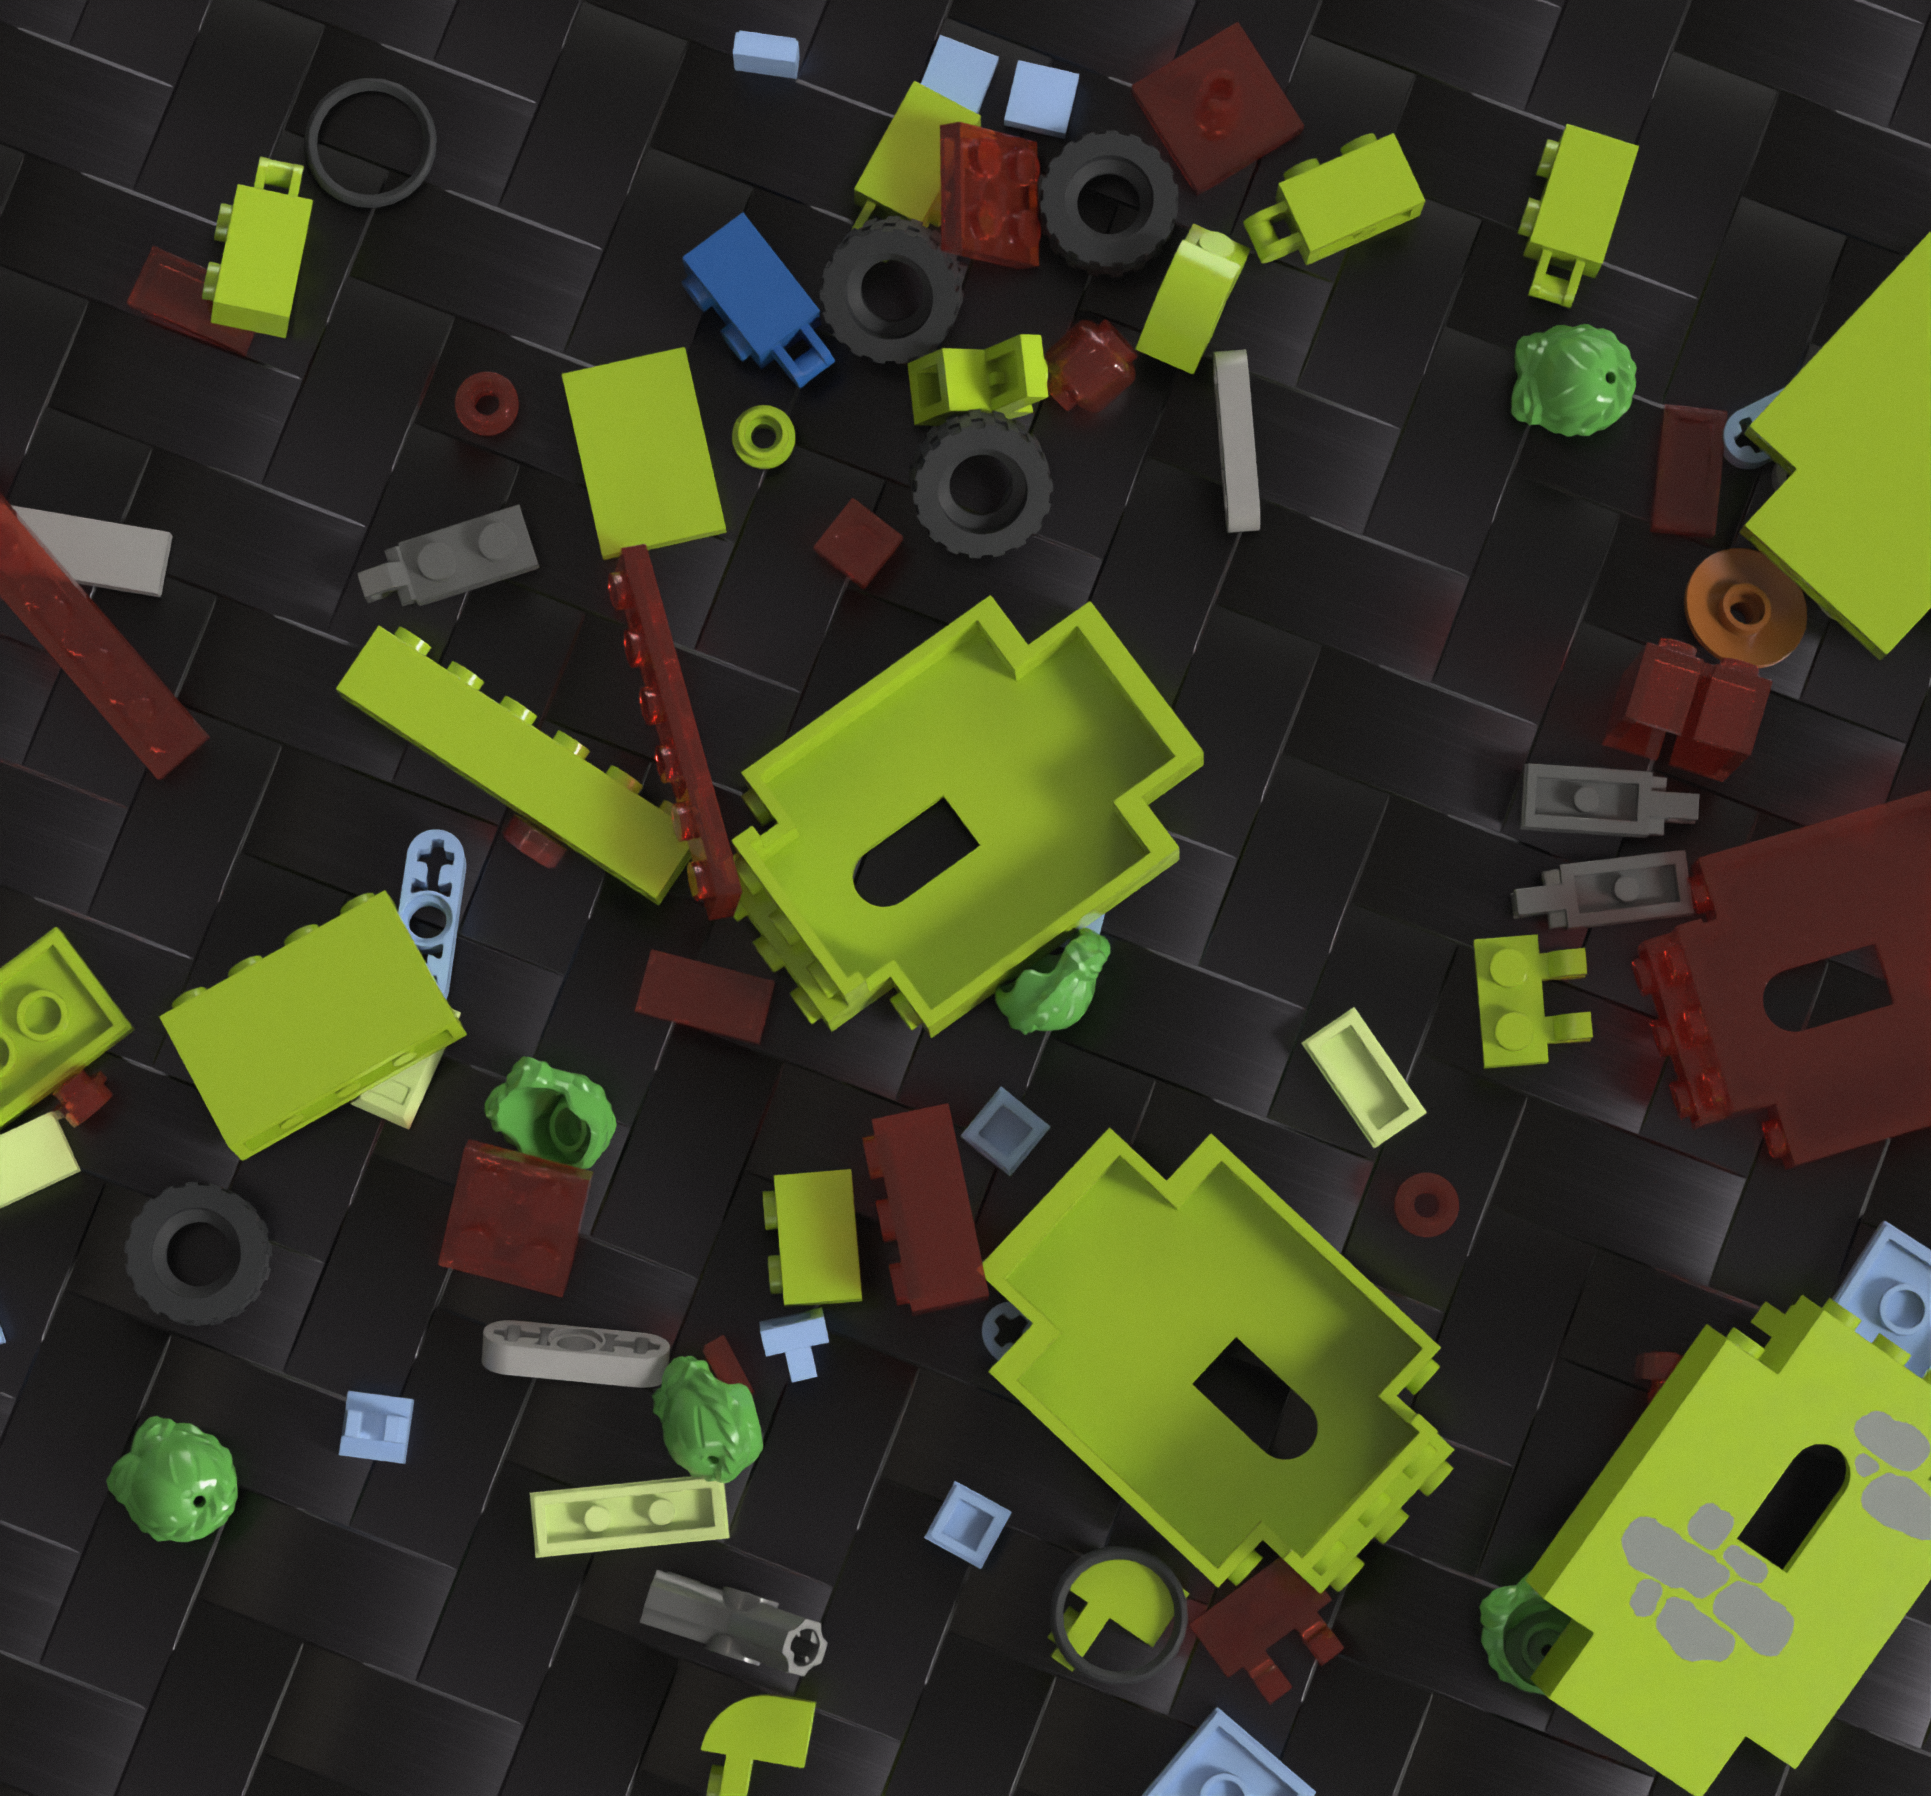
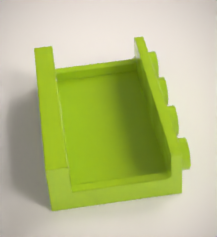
(311, 1024)

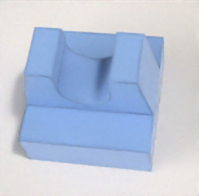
(795, 1336)
(376, 1427)

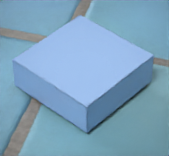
(766, 54)
(960, 72)
(1041, 99)
(1005, 1132)
(968, 1524)

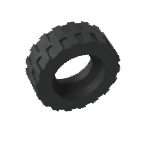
(1117, 156)
(865, 330)
(990, 531)
(149, 1245)

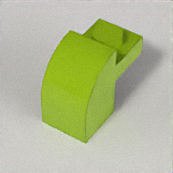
(1192, 298)
(996, 379)
(1125, 1594)
(759, 1729)

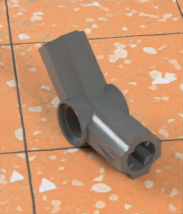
(734, 1623)

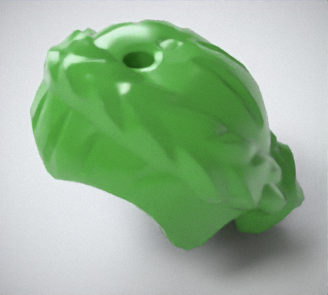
(1565, 379)
(1057, 987)
(552, 1114)
(705, 1422)
(167, 1472)
(1516, 1630)

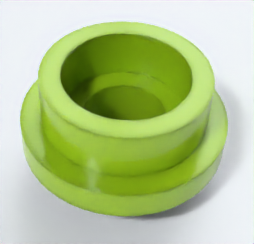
(758, 418)

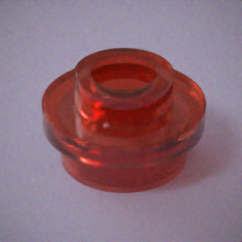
(486, 384)
(81, 1097)
(1443, 1193)

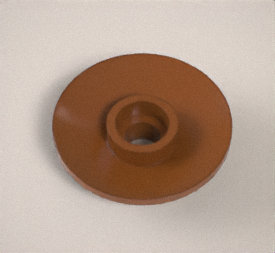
(1761, 592)

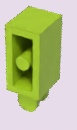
(906, 164)
(1338, 201)
(1576, 210)
(261, 252)

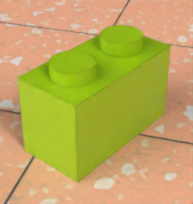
(815, 1238)

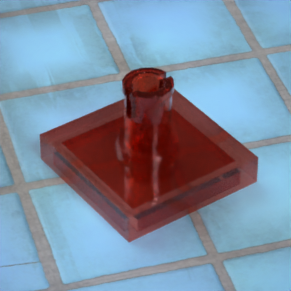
(1217, 108)

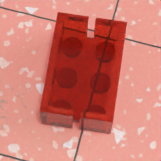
(1706, 705)
(926, 1211)

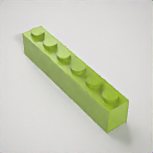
(517, 762)

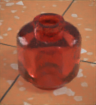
(1090, 366)

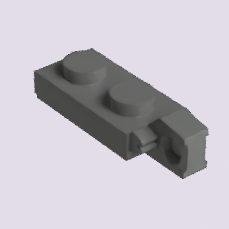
(453, 560)
(1601, 801)
(1609, 892)

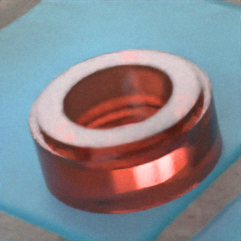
(533, 842)

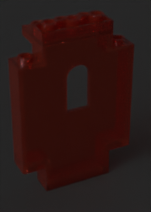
(1778, 909)

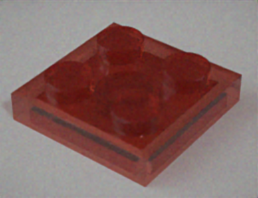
(989, 195)
(515, 1218)

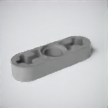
(1236, 441)
(575, 1353)

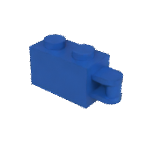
(756, 300)

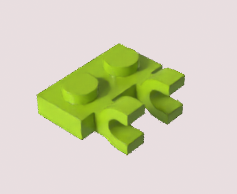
(1513, 1004)

